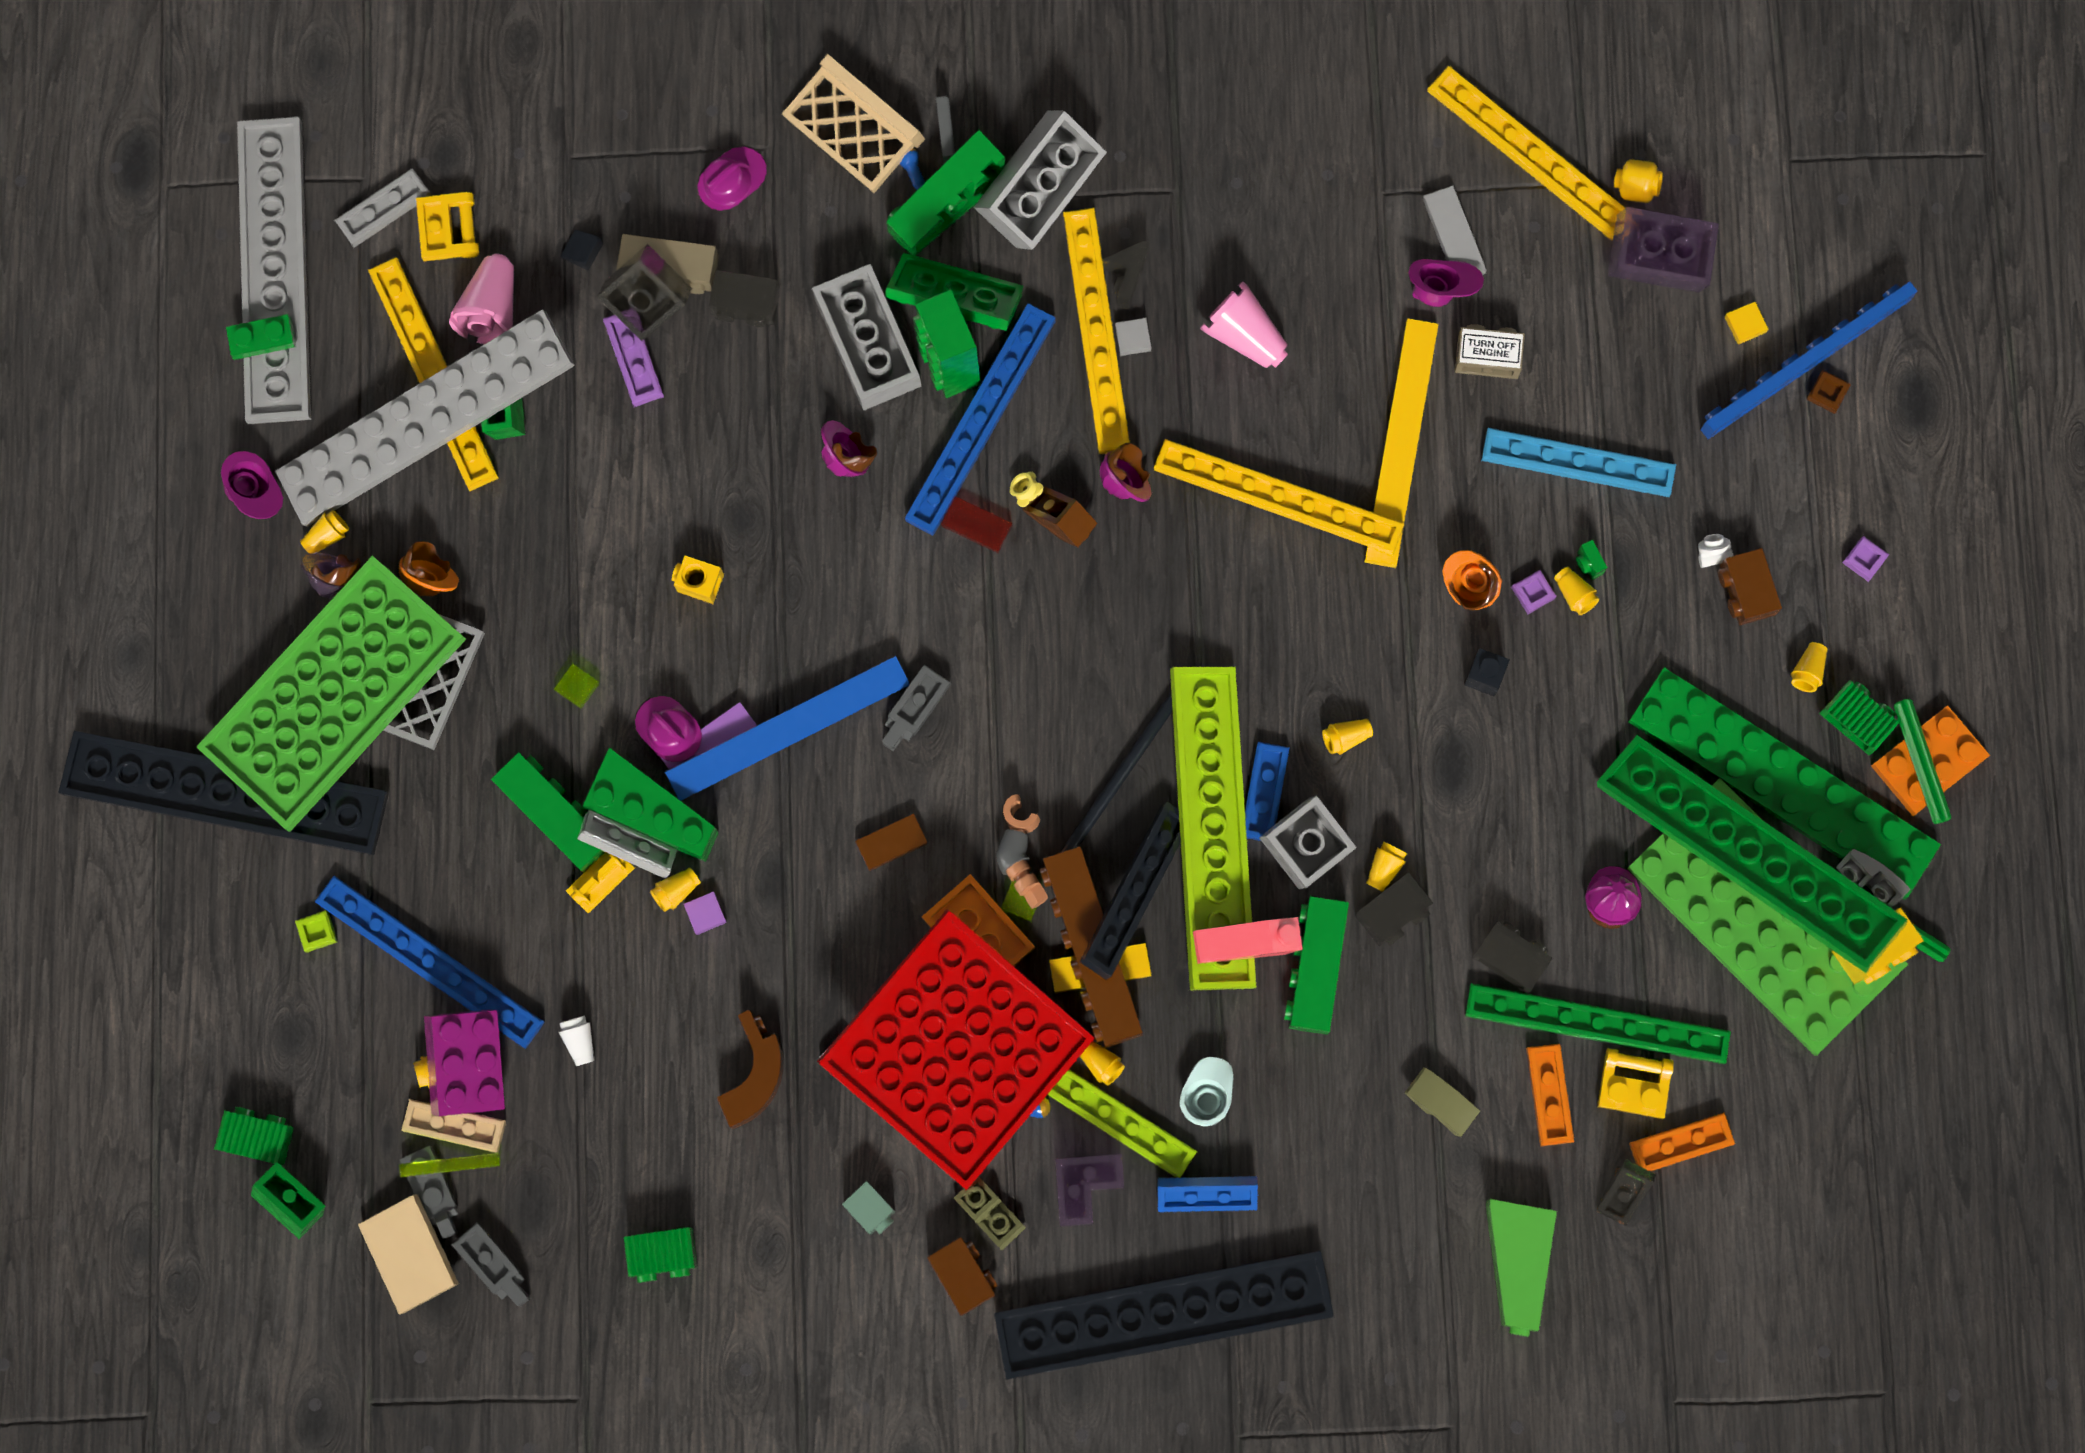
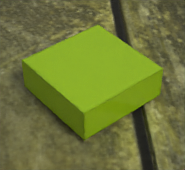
(316, 931)

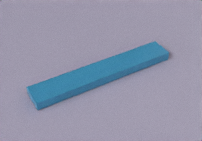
(1578, 462)

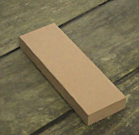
(462, 1129)

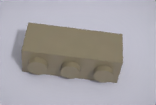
(691, 261)

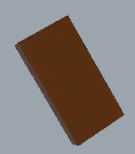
(891, 842)

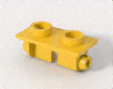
(599, 881)

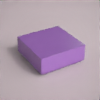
(1865, 558)
(1533, 592)
(705, 913)

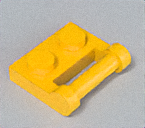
(436, 226)
(1632, 1094)

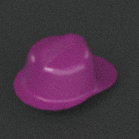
(731, 178)
(1441, 281)
(251, 485)
(668, 729)

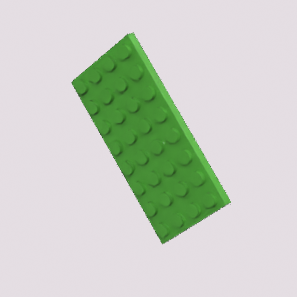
(331, 693)
(1760, 947)

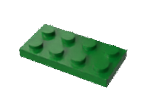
(977, 295)

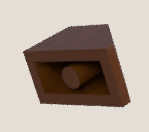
(1061, 516)

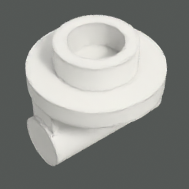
(1714, 550)

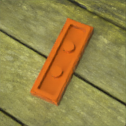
(1550, 1095)
(1682, 1143)

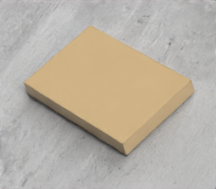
(408, 1254)

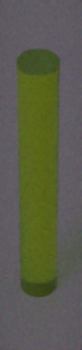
(449, 1165)

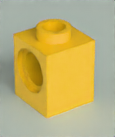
(707, 589)

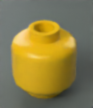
(1638, 181)

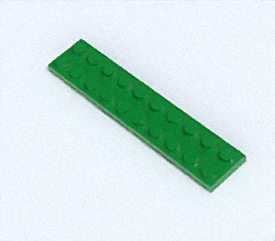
(1779, 778)
(1752, 854)

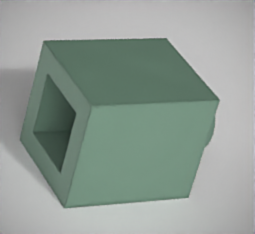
(869, 1209)

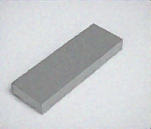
(382, 207)
(1452, 228)
(627, 844)

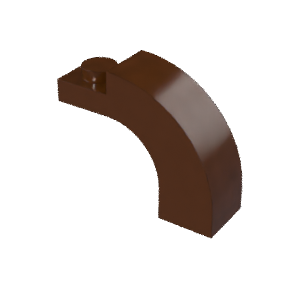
(765, 1077)

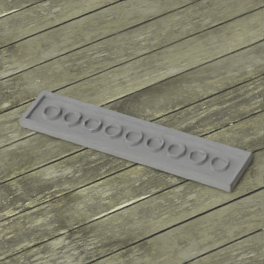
(274, 264)
(425, 418)

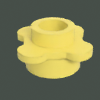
(1025, 488)

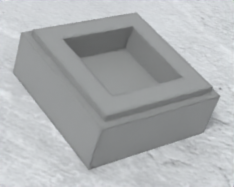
(1133, 336)

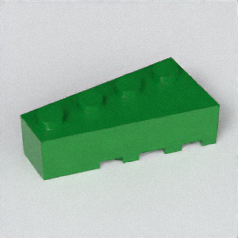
(946, 195)
(643, 805)

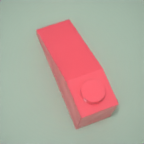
(1248, 940)

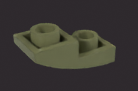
(1442, 1101)
(990, 1213)

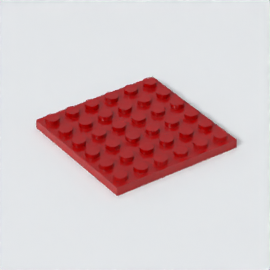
(956, 1049)

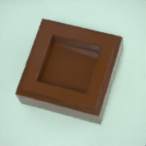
(1828, 391)

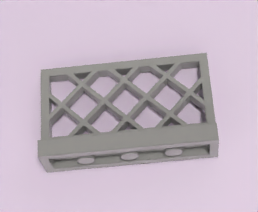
(457, 683)

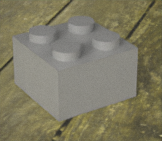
(1307, 842)

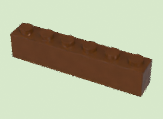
(1081, 915)

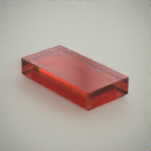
(976, 524)

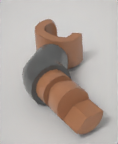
(1013, 856)

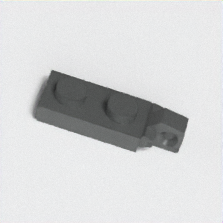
(915, 706)
(434, 1193)
(491, 1264)

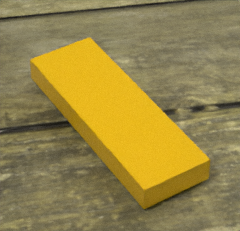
(1133, 965)

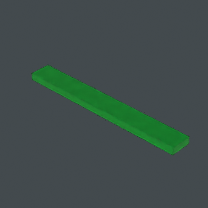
(1598, 1023)

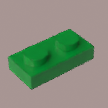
(260, 337)

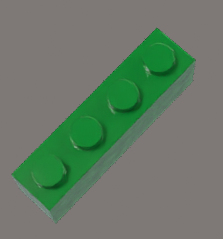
(547, 808)
(1318, 965)

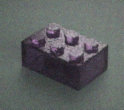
(1663, 249)

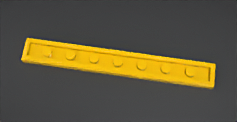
(1527, 150)
(1096, 329)
(427, 361)
(1404, 430)
(1279, 497)

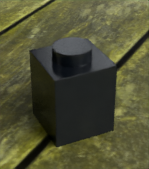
(1487, 672)

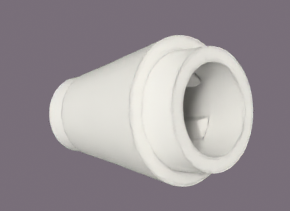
(578, 1039)

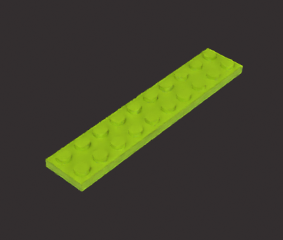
(1211, 816)

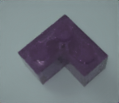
(1079, 1178)

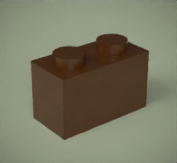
(1749, 587)
(962, 1275)

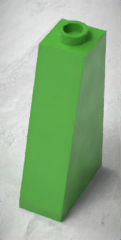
(1521, 1256)

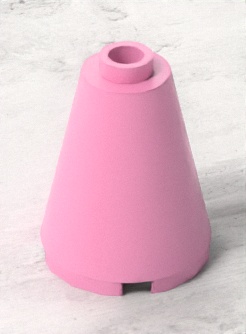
(487, 301)
(1247, 328)

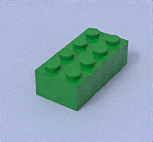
(946, 344)

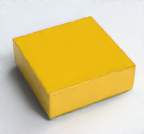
(1746, 323)

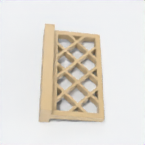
(868, 102)

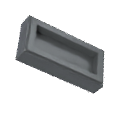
(945, 128)

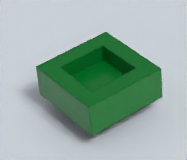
(1590, 560)

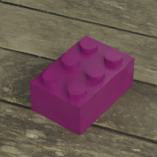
(464, 1062)

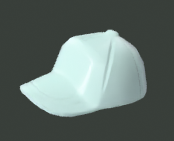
(1207, 1092)

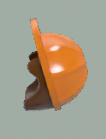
(425, 571)
(1471, 579)

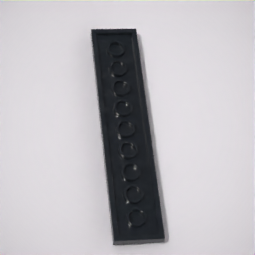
(199, 791)
(1163, 1315)

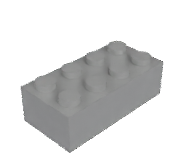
(1040, 179)
(866, 337)

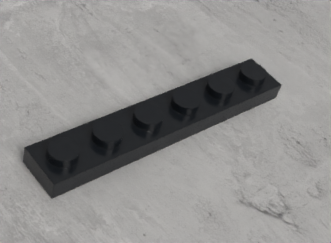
(1134, 893)

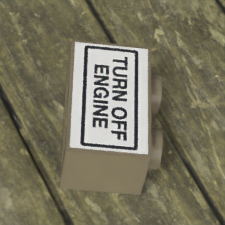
(1489, 352)

